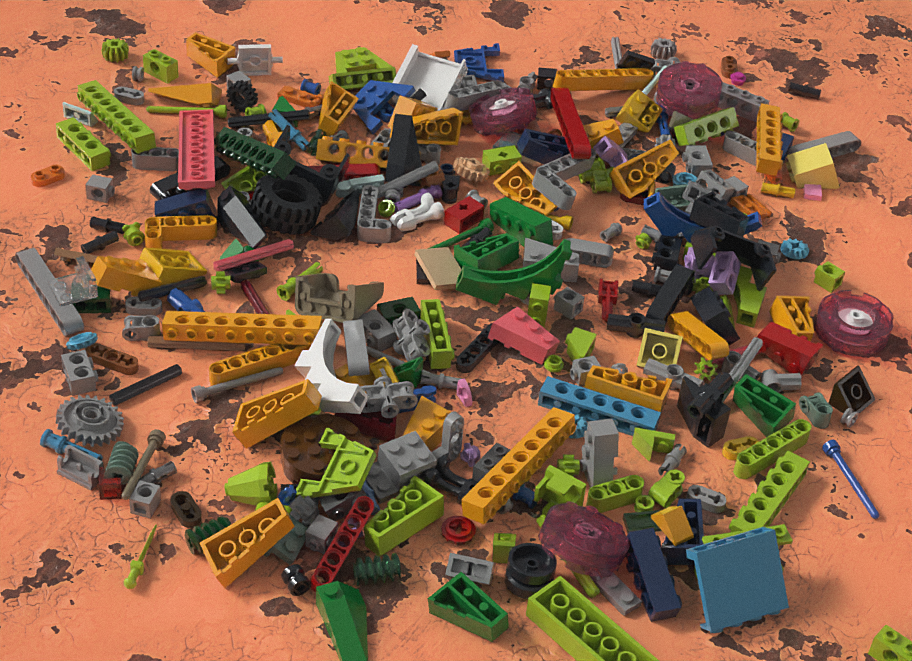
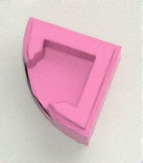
(464, 392)

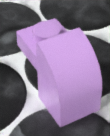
(610, 152)

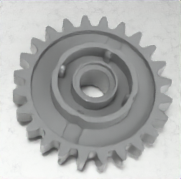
(89, 420)

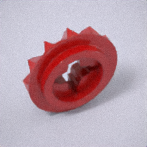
(452, 523)

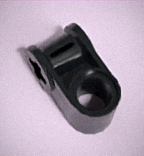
(450, 188)

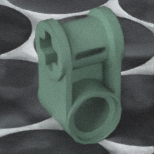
(816, 409)

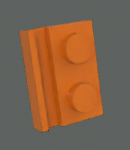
(749, 205)

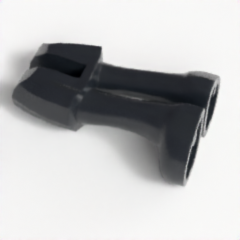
(438, 476)

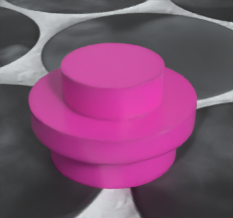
(738, 78)

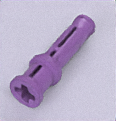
(414, 200)

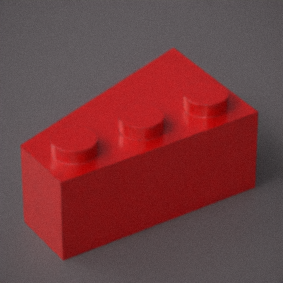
(788, 350)

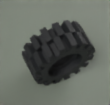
(248, 93)

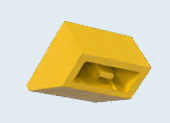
(639, 111)

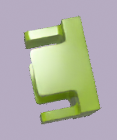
(559, 488)

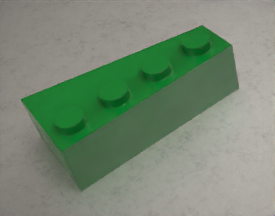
(521, 221)

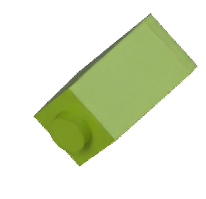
(580, 343)

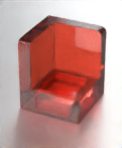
(109, 488)

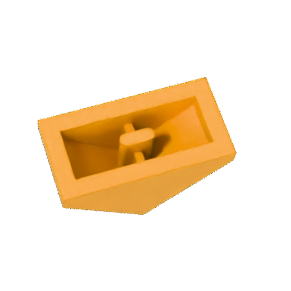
(673, 524)

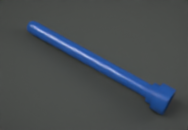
(832, 449)

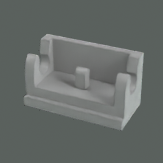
(79, 467)

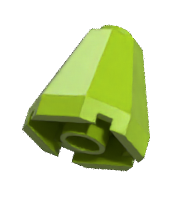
(253, 485)

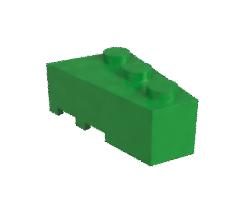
(490, 254)
(763, 405)

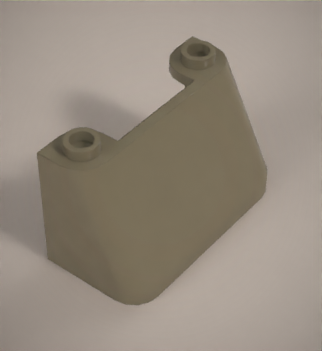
(321, 297)

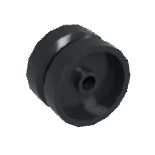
(529, 569)

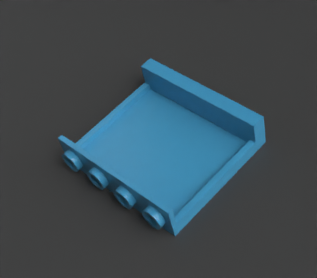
(739, 578)

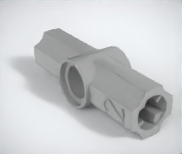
(670, 371)

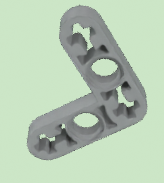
(451, 440)

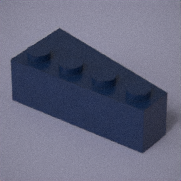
(652, 575)

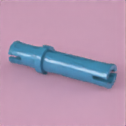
(295, 135)

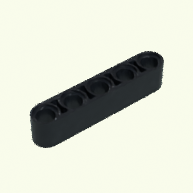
(168, 186)

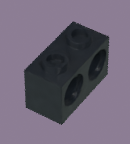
(666, 253)

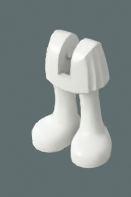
(428, 210)

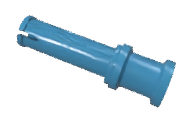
(59, 443)

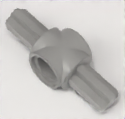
(528, 81)

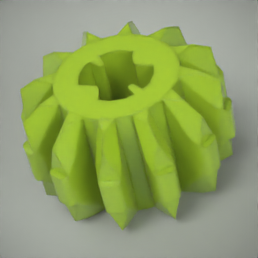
(115, 50)

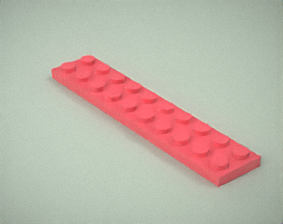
(196, 150)

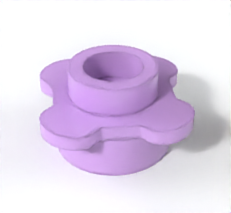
(470, 454)

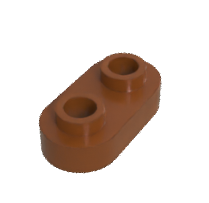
(728, 66)

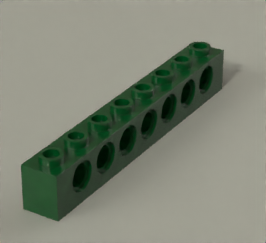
(254, 153)

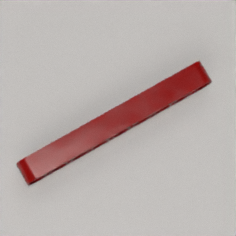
(570, 123)

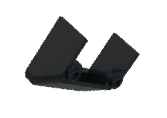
(325, 180)
(753, 254)

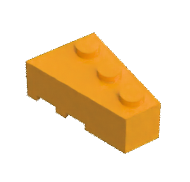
(210, 53)
(411, 107)
(793, 314)
(428, 422)

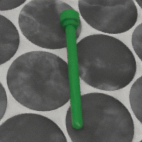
(467, 234)

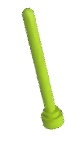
(220, 110)

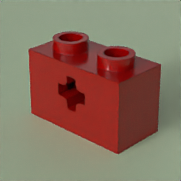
(464, 214)

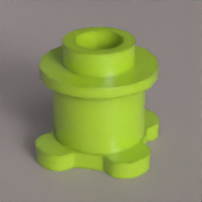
(133, 234)

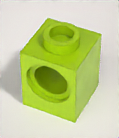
(829, 276)

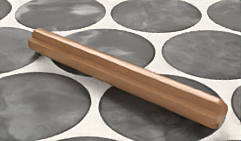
(159, 342)

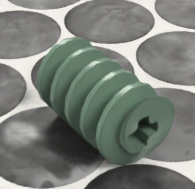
(122, 462)

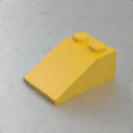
(172, 265)

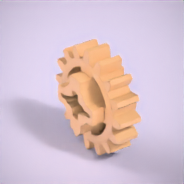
(471, 169)

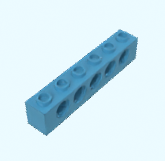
(597, 406)

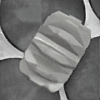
(663, 48)

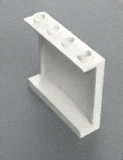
(430, 74)

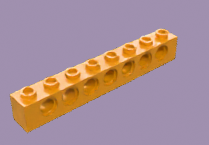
(240, 327)
(518, 465)

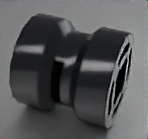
(295, 579)

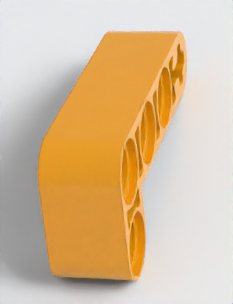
(178, 229)

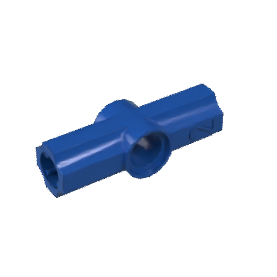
(182, 302)

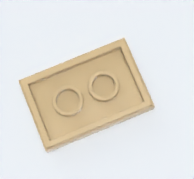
(439, 267)

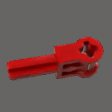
(607, 297)

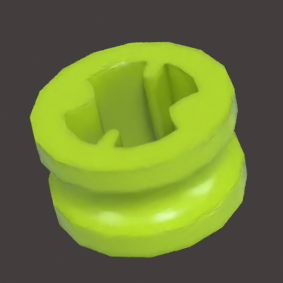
(643, 499)

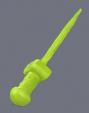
(137, 567)

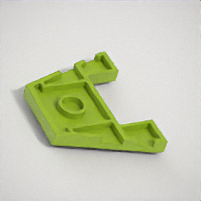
(358, 60)
(345, 471)

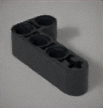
(677, 284)

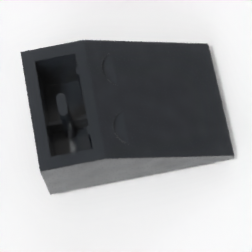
(712, 425)

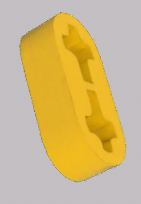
(734, 447)

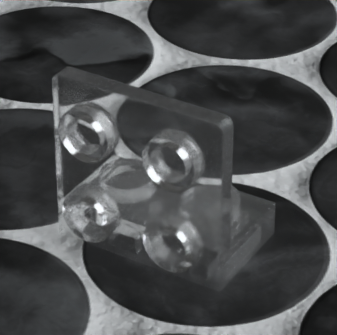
(76, 286)

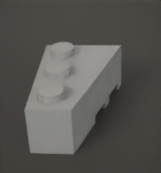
(536, 251)

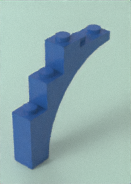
(673, 221)

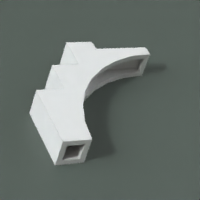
(318, 367)

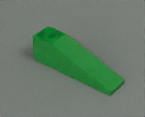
(344, 619)

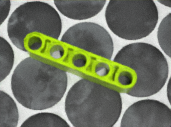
(771, 448)

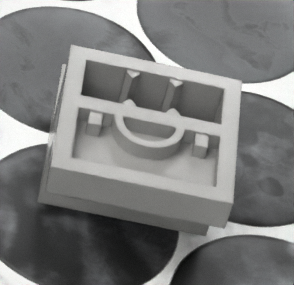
(397, 464)

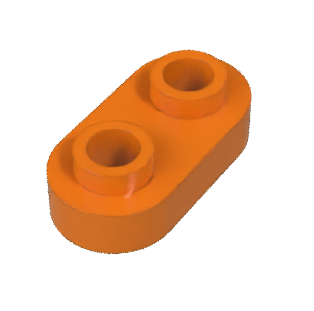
(47, 175)

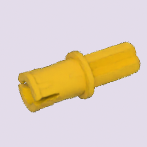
(778, 190)

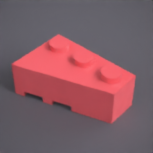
(524, 334)

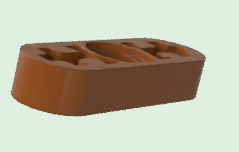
(124, 364)

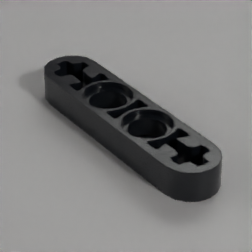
(476, 345)

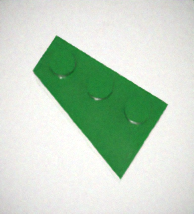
(468, 607)

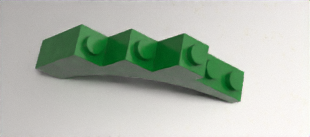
(493, 285)

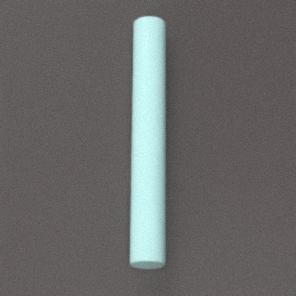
(653, 82)

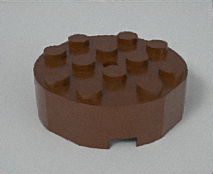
(300, 447)

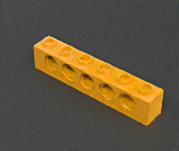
(769, 140)
(324, 151)

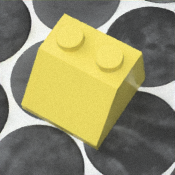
(659, 347)

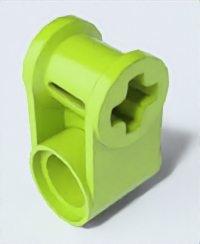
(667, 488)

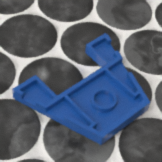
(477, 64)
(374, 97)

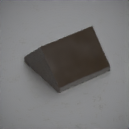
(852, 392)

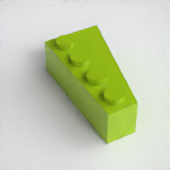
(404, 516)

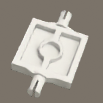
(255, 59)

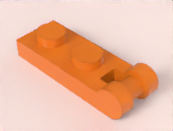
(300, 97)

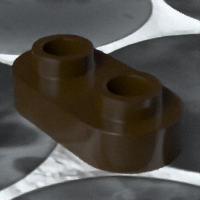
(185, 509)

